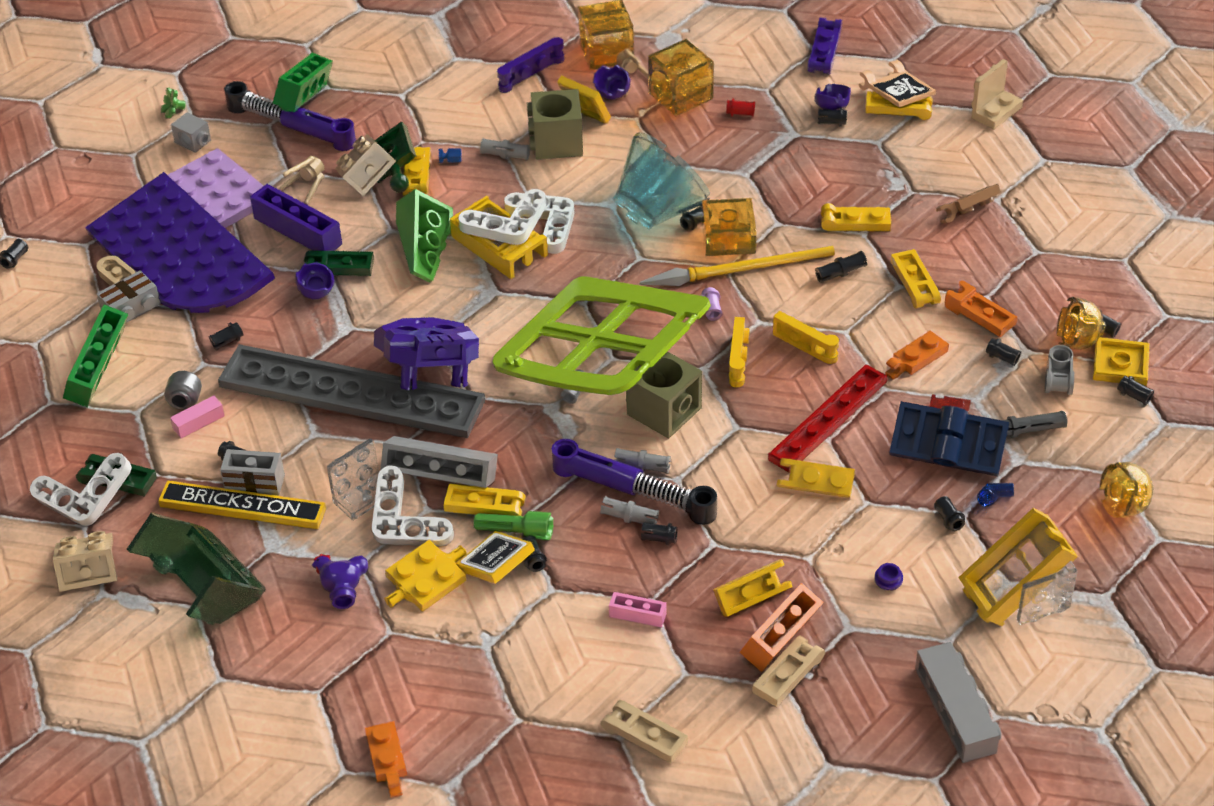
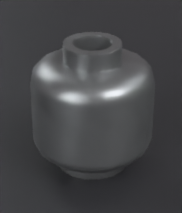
(182, 390)

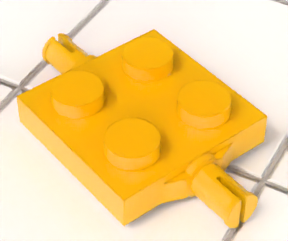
(425, 575)

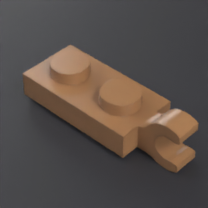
(966, 203)

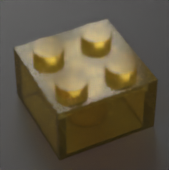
(728, 227)

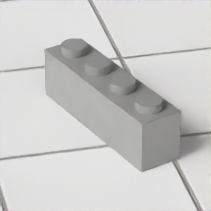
(440, 461)
(958, 702)

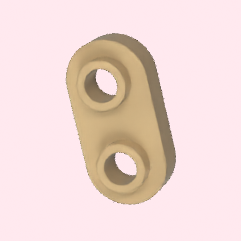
(113, 269)

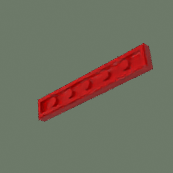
(828, 416)

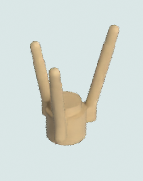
(630, 63)
(309, 170)

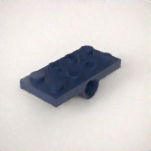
(949, 438)

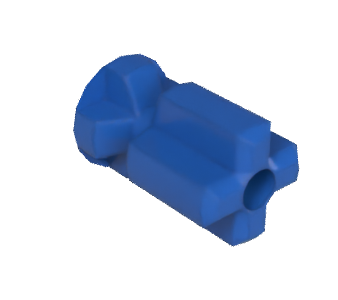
(453, 155)

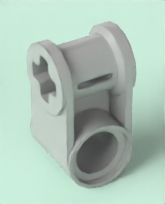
(1060, 370)

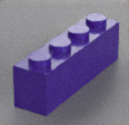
(295, 219)

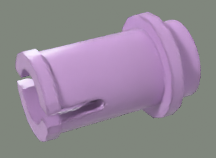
(714, 311)

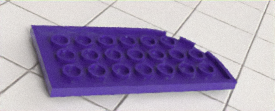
(180, 248)

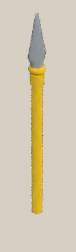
(679, 276)

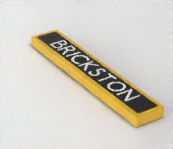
(242, 504)

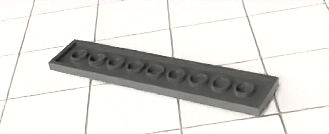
(352, 391)

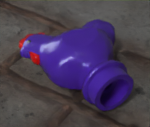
(340, 578)

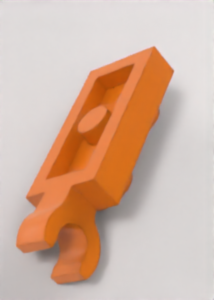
(916, 355)
(386, 756)

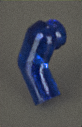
(993, 491)

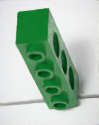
(302, 82)
(95, 356)

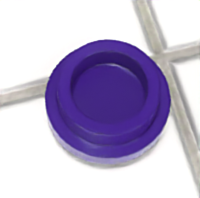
(888, 576)

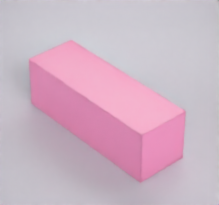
(197, 416)
(637, 609)

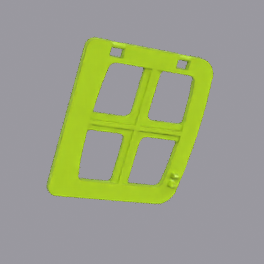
(630, 298)

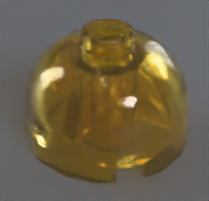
(1080, 324)
(1126, 489)

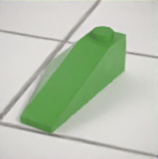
(423, 232)

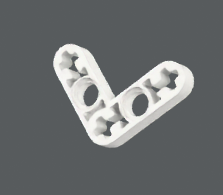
(561, 212)
(476, 222)
(86, 499)
(393, 517)

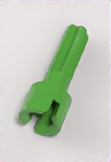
(531, 524)

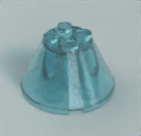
(656, 184)

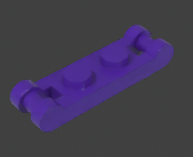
(825, 46)
(530, 63)

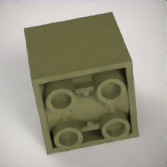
(555, 123)
(666, 395)

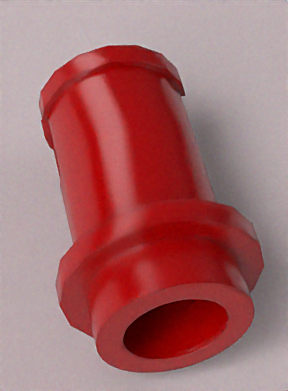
(740, 108)

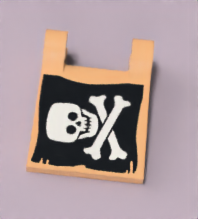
(898, 86)

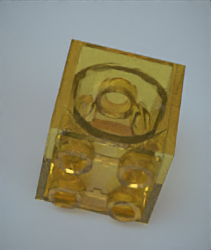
(605, 32)
(681, 77)

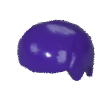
(611, 82)
(833, 97)
(314, 280)

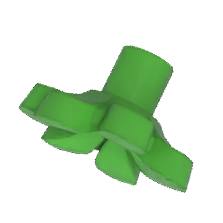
(171, 103)

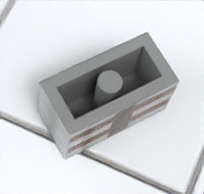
(131, 295)
(253, 471)

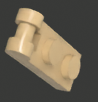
(787, 671)
(645, 731)

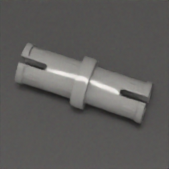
(520, 151)
(643, 460)
(628, 511)

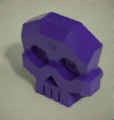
(428, 344)

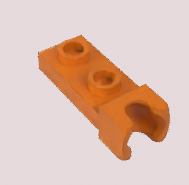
(979, 309)

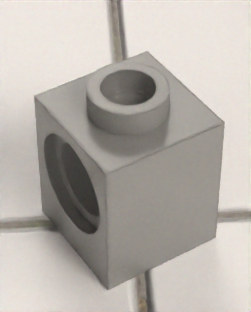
(191, 132)

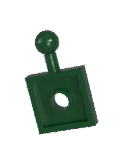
(402, 151)

